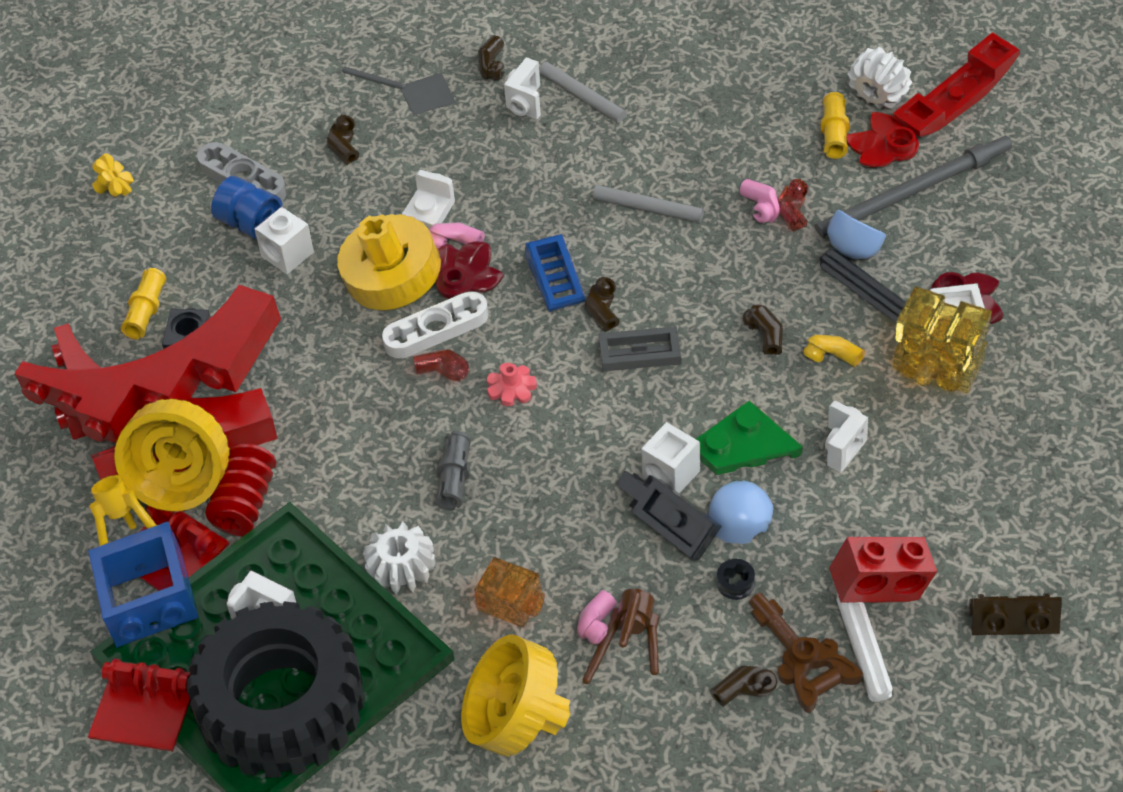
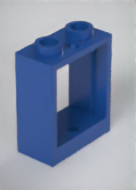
(131, 559)

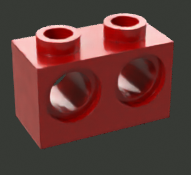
(882, 569)

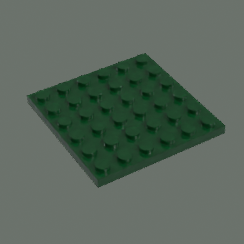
(390, 643)

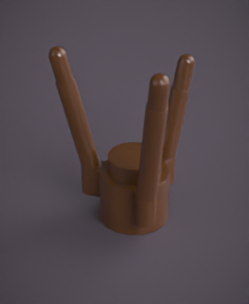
(632, 616)

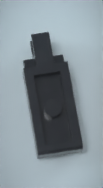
(670, 514)

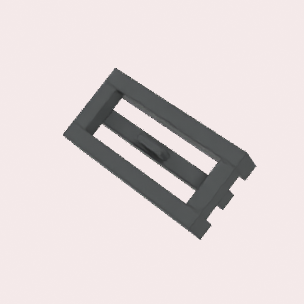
(640, 354)

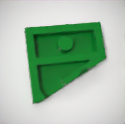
(745, 440)

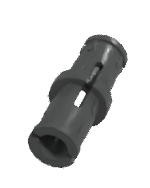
(453, 470)

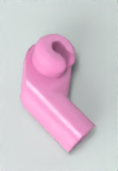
(766, 199)
(455, 231)
(590, 618)

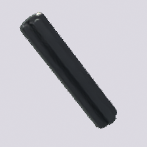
(862, 284)

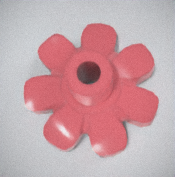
(511, 384)

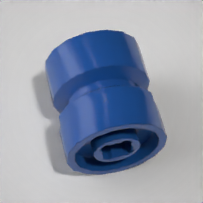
(243, 205)

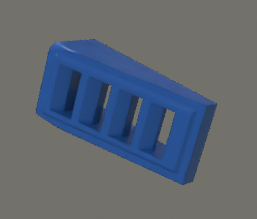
(549, 248)

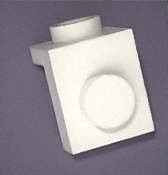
(521, 89)

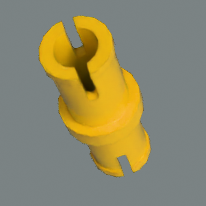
(835, 125)
(143, 303)

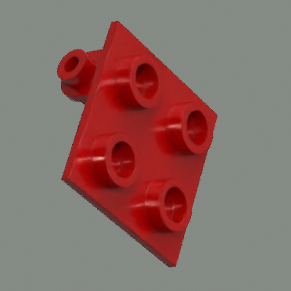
(196, 542)
(141, 705)

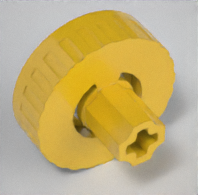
(380, 246)
(182, 437)
(512, 697)

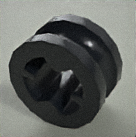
(743, 587)

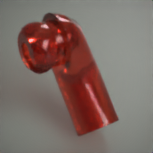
(790, 203)
(444, 362)

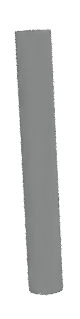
(582, 92)
(648, 203)

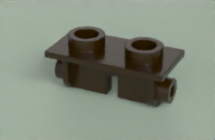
(1015, 615)

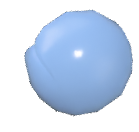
(854, 237)
(741, 510)

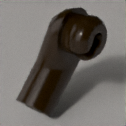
(487, 54)

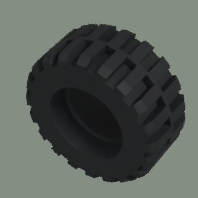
(282, 736)

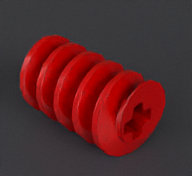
(241, 490)

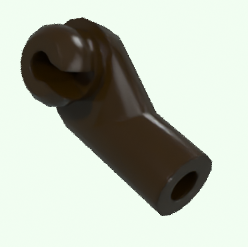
(341, 137)
(599, 303)
(771, 327)
(744, 681)

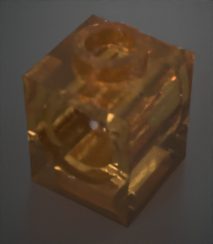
(509, 592)

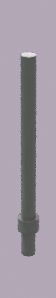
(973, 157)

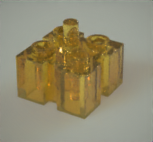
(941, 341)

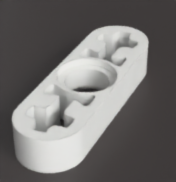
(438, 312)

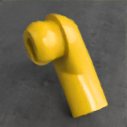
(835, 345)

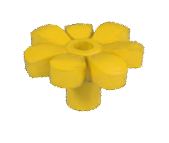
(111, 176)

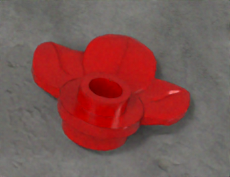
(884, 142)

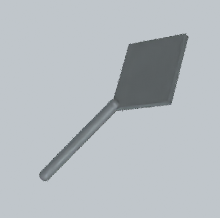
(420, 94)

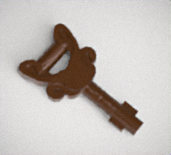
(804, 655)

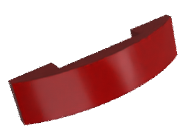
(962, 89)

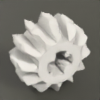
(879, 78)
(399, 557)

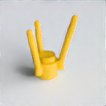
(115, 501)

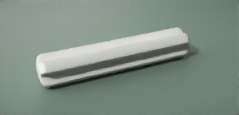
(866, 650)

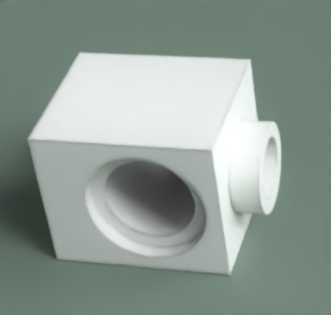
(284, 240)
(671, 457)

